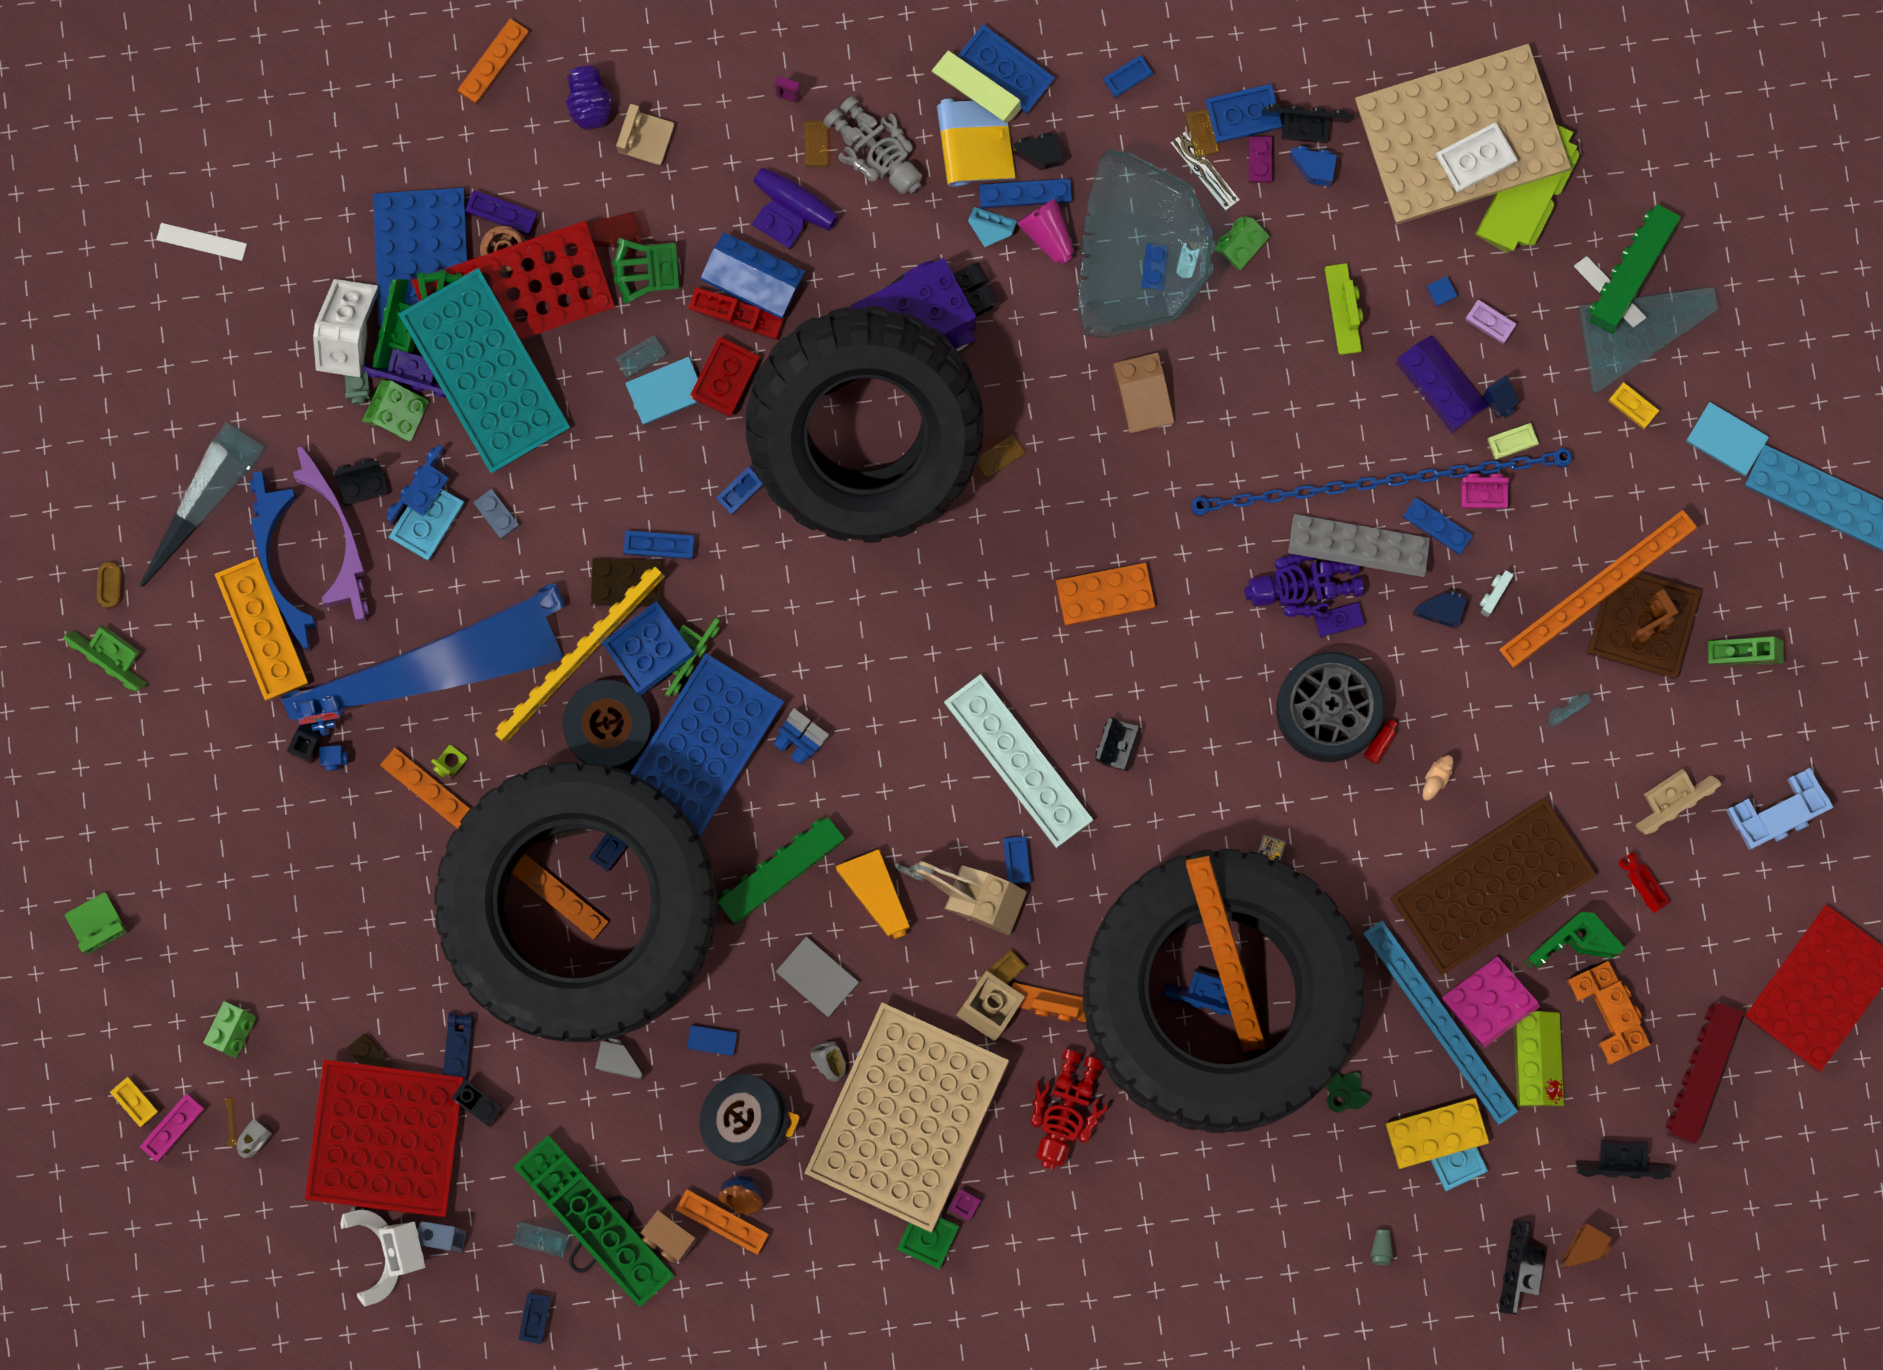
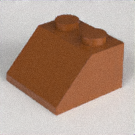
(1586, 1246)

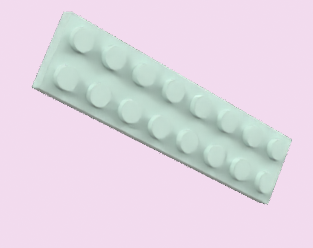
(1018, 761)

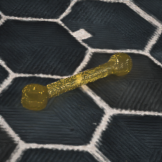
(231, 1141)

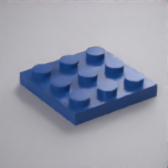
(648, 648)

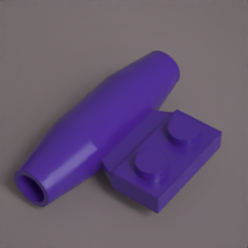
(789, 209)

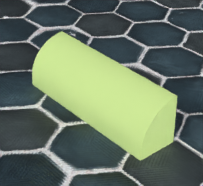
(977, 87)

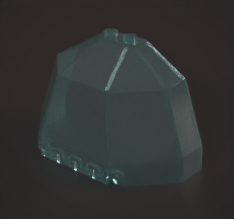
(1127, 209)

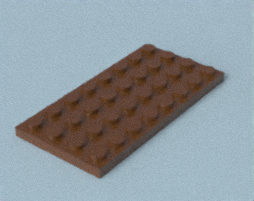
(1493, 886)

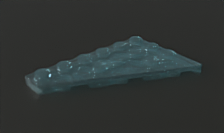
(1666, 320)

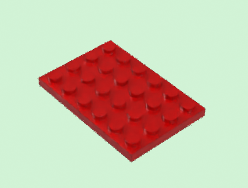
(1820, 989)

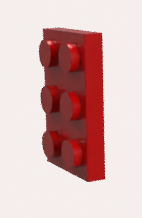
(724, 376)

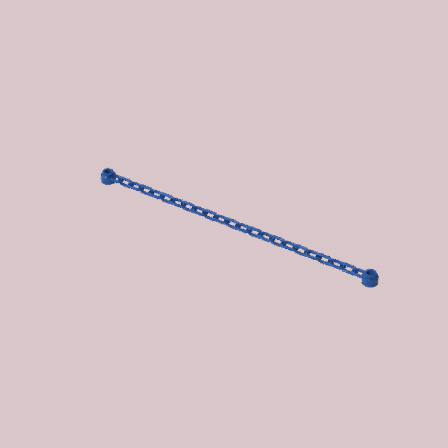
(1556, 461)

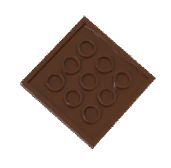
(1629, 612)

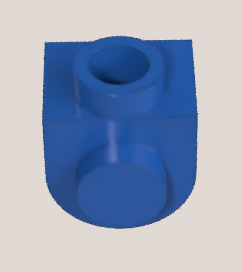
(333, 757)

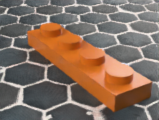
(493, 61)
(722, 1222)

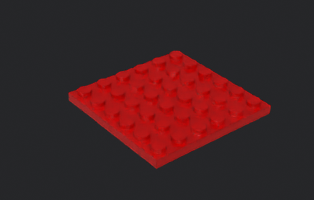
(383, 1139)

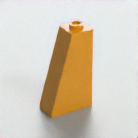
(874, 889)

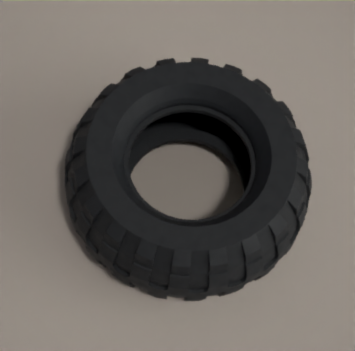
(880, 500)

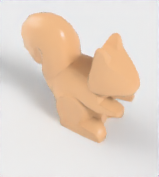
(1437, 777)

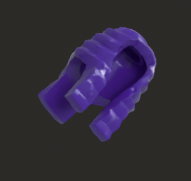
(588, 99)

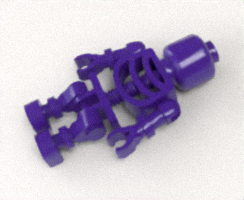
(1265, 590)

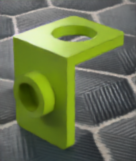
(441, 767)

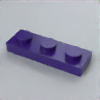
(501, 212)

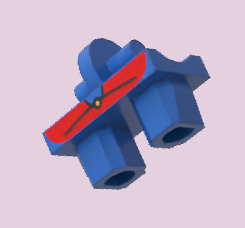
(330, 711)

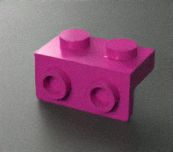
(1484, 492)

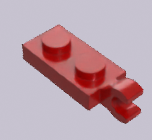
(1645, 883)

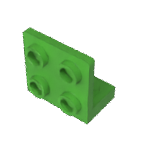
(395, 410)
(95, 923)

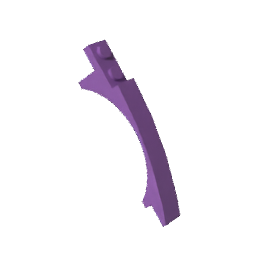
(347, 586)

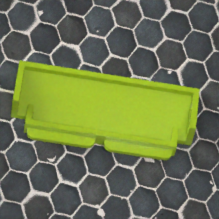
(1524, 210)

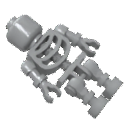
(903, 176)

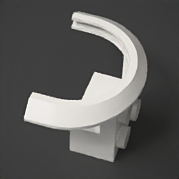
(400, 1250)

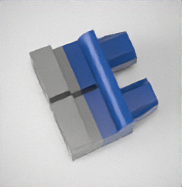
(791, 732)

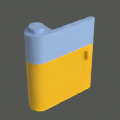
(973, 143)

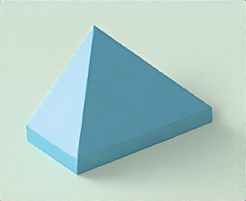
(991, 226)

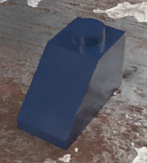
(1501, 398)
(1443, 609)

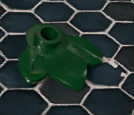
(1348, 1090)

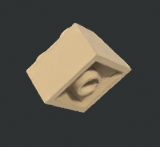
(990, 1006)

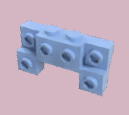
(1789, 814)

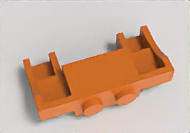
(1615, 1008)

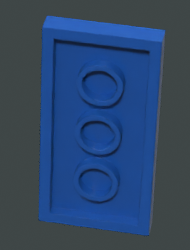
(1006, 67)

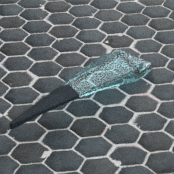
(222, 467)

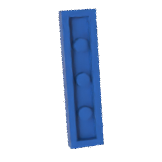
(1024, 193)

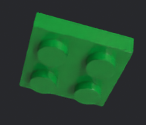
(926, 1245)

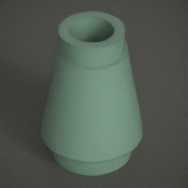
(1382, 1248)

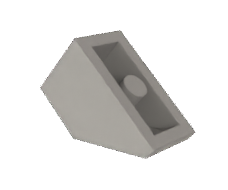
(616, 1060)

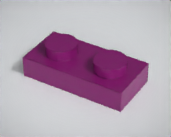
(1260, 159)

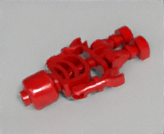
(1054, 1149)

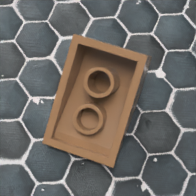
(1143, 393)

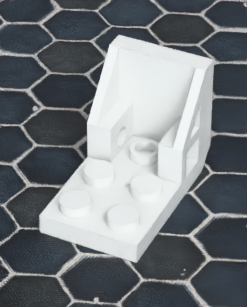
(342, 328)

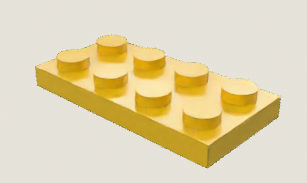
(1437, 1133)

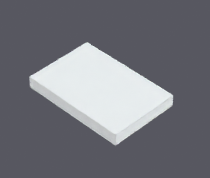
(1476, 157)

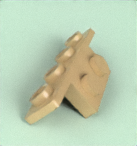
(1673, 797)

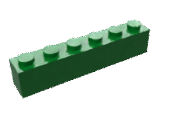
(1634, 269)
(781, 870)

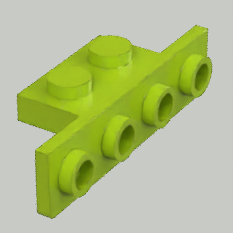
(1344, 308)

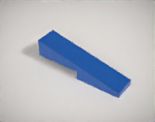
(740, 490)

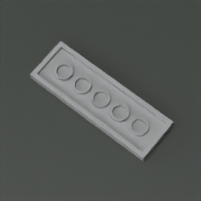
(1359, 545)

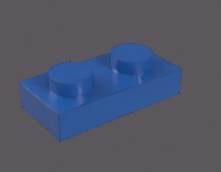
(1154, 276)

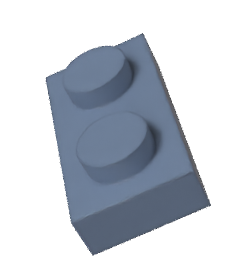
(496, 514)

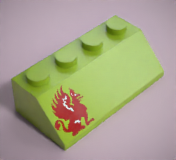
(1538, 1060)

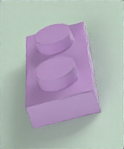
(1490, 322)

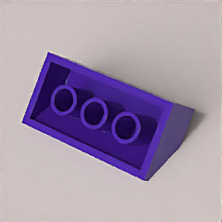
(1441, 383)

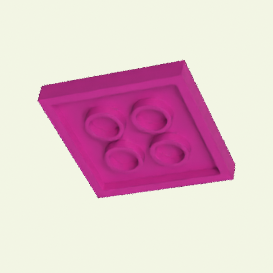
(1490, 1002)

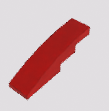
(736, 313)

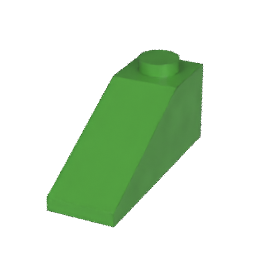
(1746, 651)

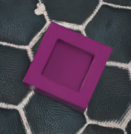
(965, 1204)

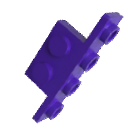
(407, 369)

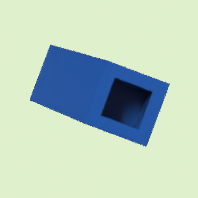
(1314, 166)

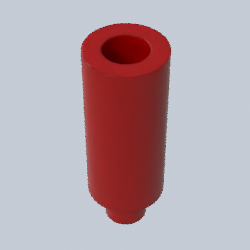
(1381, 742)

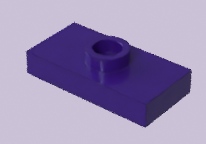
(1340, 620)

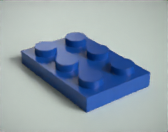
(1239, 113)

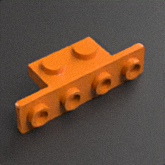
(1051, 1003)

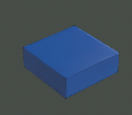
(1441, 291)

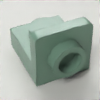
(357, 389)

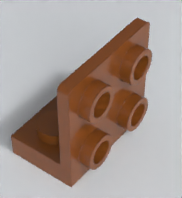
(1664, 608)

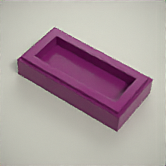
(787, 89)

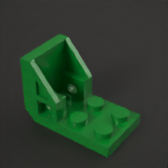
(1595, 940)

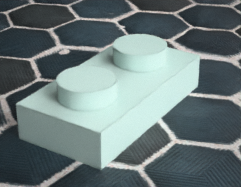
(1499, 584)

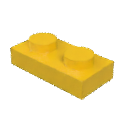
(1633, 405)
(134, 1102)

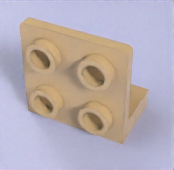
(644, 136)

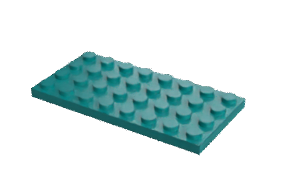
(484, 370)

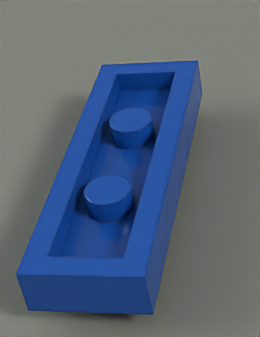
(1437, 526)
(659, 545)

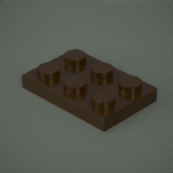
(615, 576)

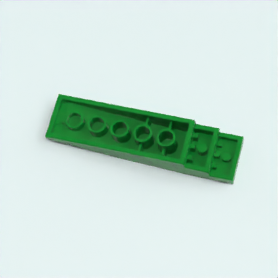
(593, 1220)

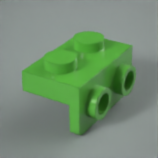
(1242, 241)
(230, 1029)

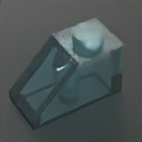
(540, 1239)

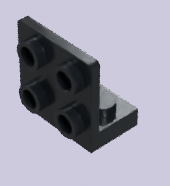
(361, 481)

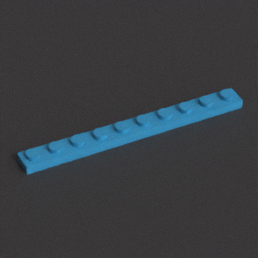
(1440, 1023)

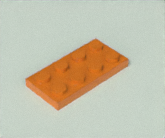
(1105, 594)

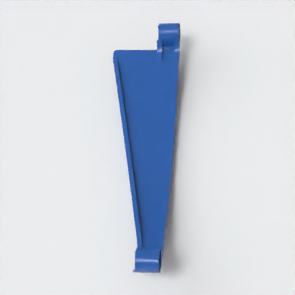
(484, 650)

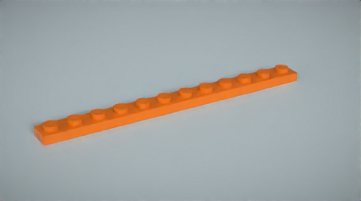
(526, 870)

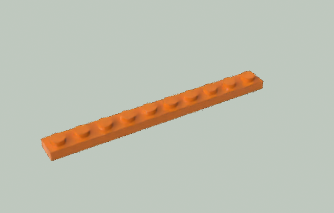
(1598, 589)
(1226, 954)

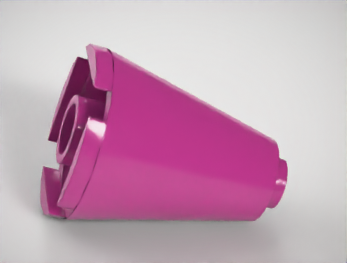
(1048, 232)

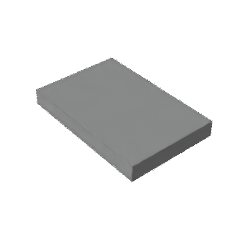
(817, 977)

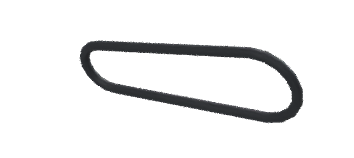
(579, 1244)

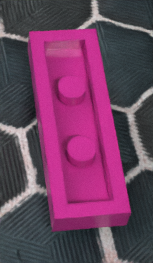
(172, 1128)

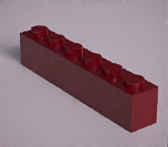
(1704, 1073)

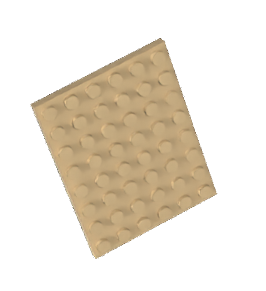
(1439, 109)
(907, 1117)

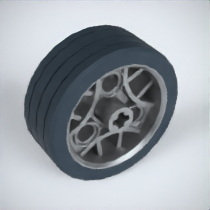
(1341, 668)

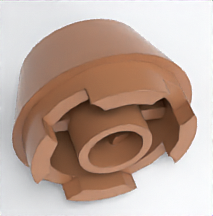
(500, 238)

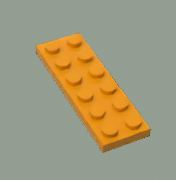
(261, 629)

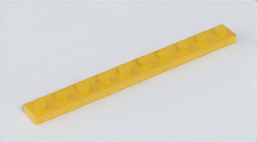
(572, 661)

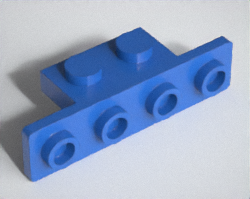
(423, 489)
(1205, 991)

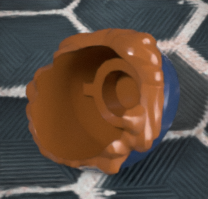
(742, 1194)

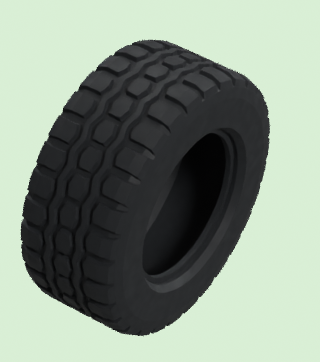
(476, 880)
(1203, 1093)

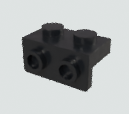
(1117, 744)

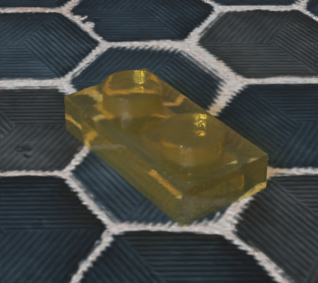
(1201, 133)

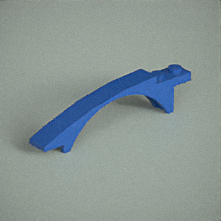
(270, 509)

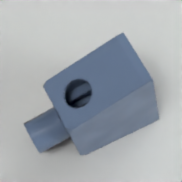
(444, 1237)

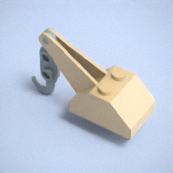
(975, 895)

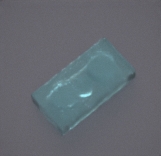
(640, 357)
(1575, 704)

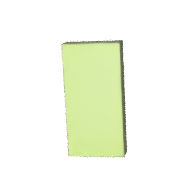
(1513, 441)

